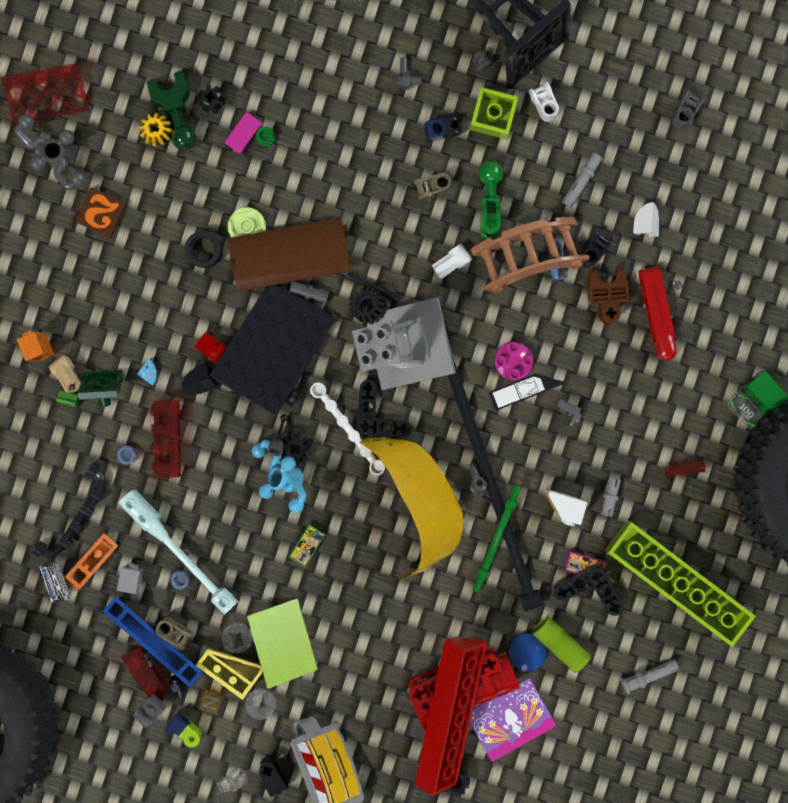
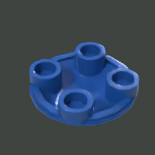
(527, 652)

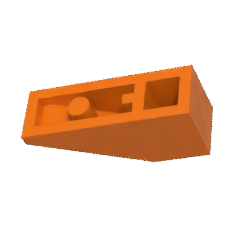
(89, 562)

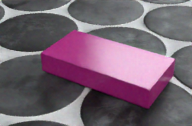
(243, 133)

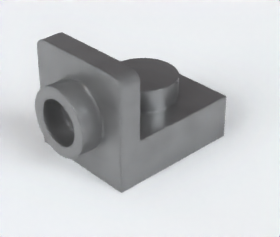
(566, 408)
(149, 711)

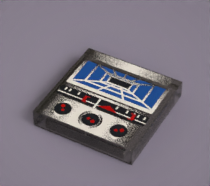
(55, 582)

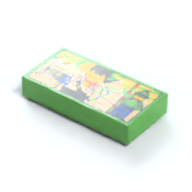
(307, 545)

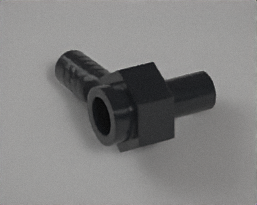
(177, 686)

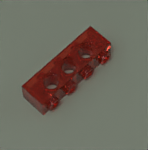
(173, 429)

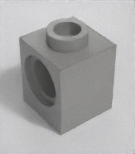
(130, 578)

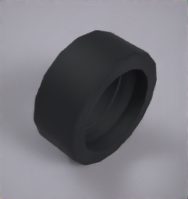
(189, 249)

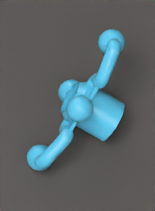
(282, 477)

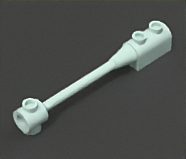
(149, 521)

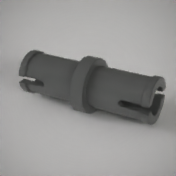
(309, 292)

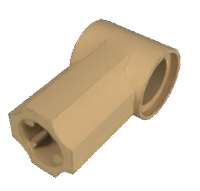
(64, 372)

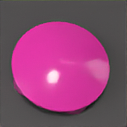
(513, 360)

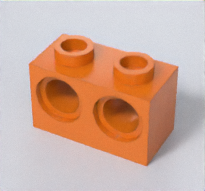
(35, 346)

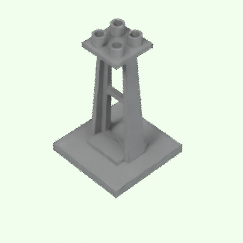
(406, 345)

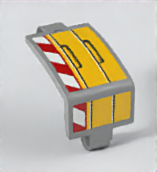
(325, 763)

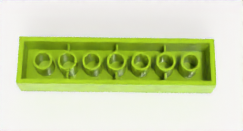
(680, 583)

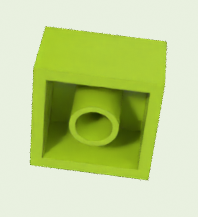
(494, 113)

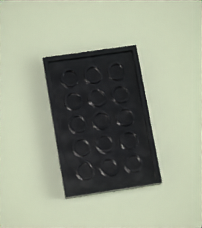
(273, 348)

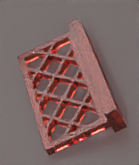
(45, 76)

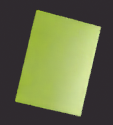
(282, 643)

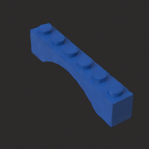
(154, 644)

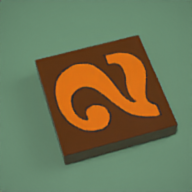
(101, 212)

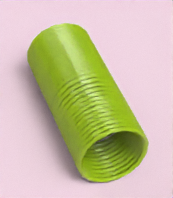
(562, 646)

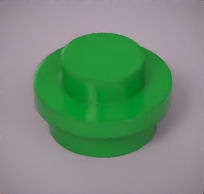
(265, 136)

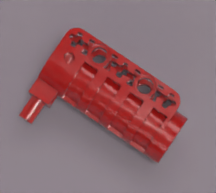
(495, 681)

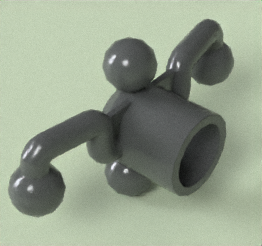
(45, 146)

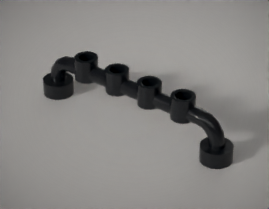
(85, 512)

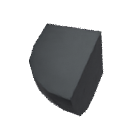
(198, 381)

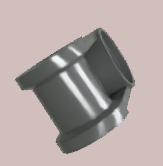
(688, 107)

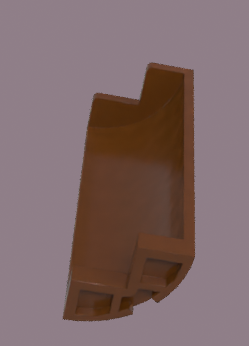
(289, 254)

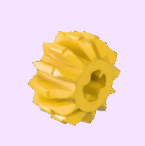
(153, 136)

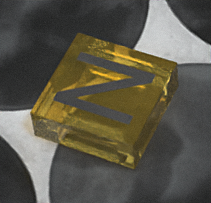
(211, 702)

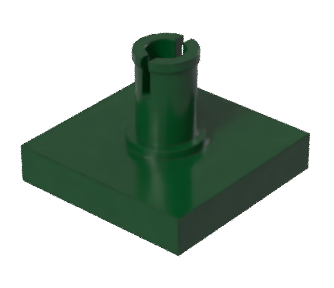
(101, 386)

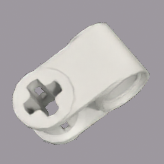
(542, 98)

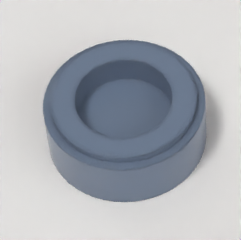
(127, 455)
(180, 579)

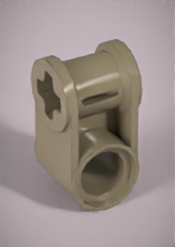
(431, 186)
(175, 633)

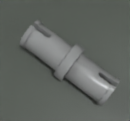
(610, 497)

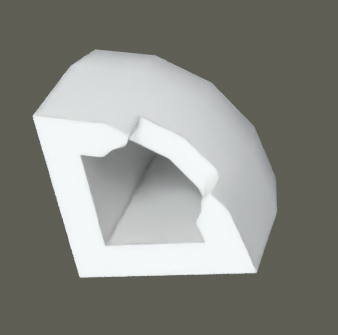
(647, 220)

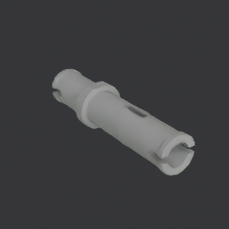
(586, 173)

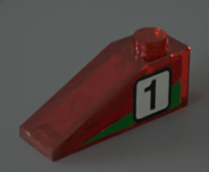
(145, 672)

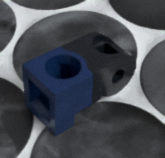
(442, 128)

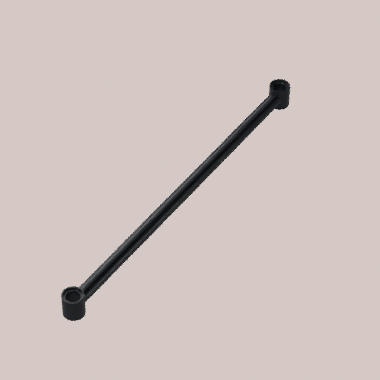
(530, 598)

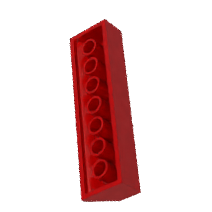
(450, 714)

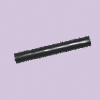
(365, 283)

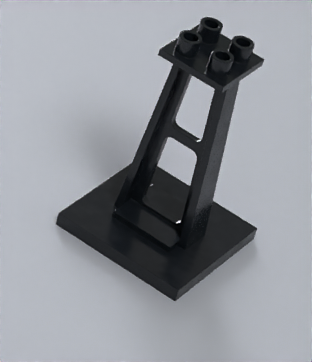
(536, 44)

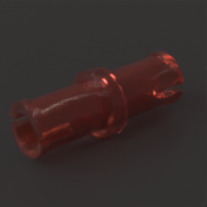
(684, 469)

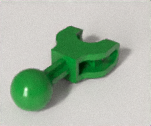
(490, 174)

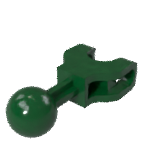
(173, 103)

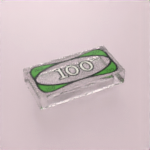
(745, 410)

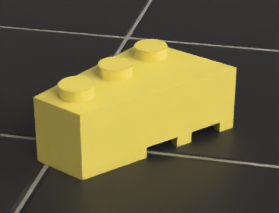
(230, 671)

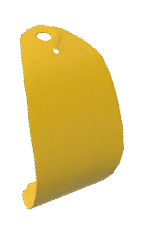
(426, 496)

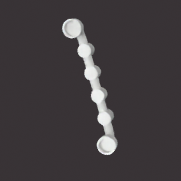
(318, 390)

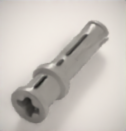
(641, 679)

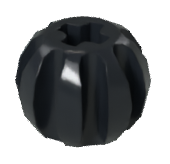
(215, 103)

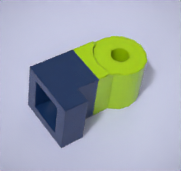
(184, 729)

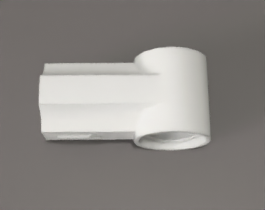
(455, 259)

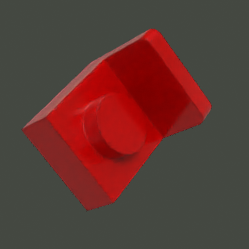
(210, 347)

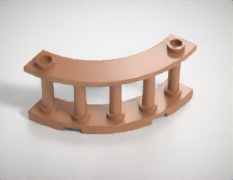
(525, 233)

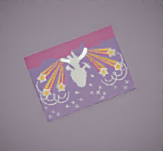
(511, 720)

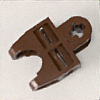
(608, 302)

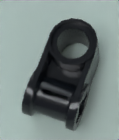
(597, 246)
(273, 779)

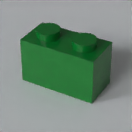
(765, 392)

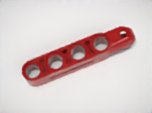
(658, 312)

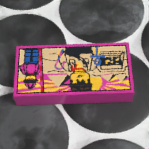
(579, 562)

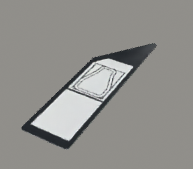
(522, 390)

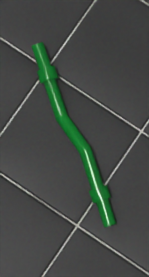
(510, 504)

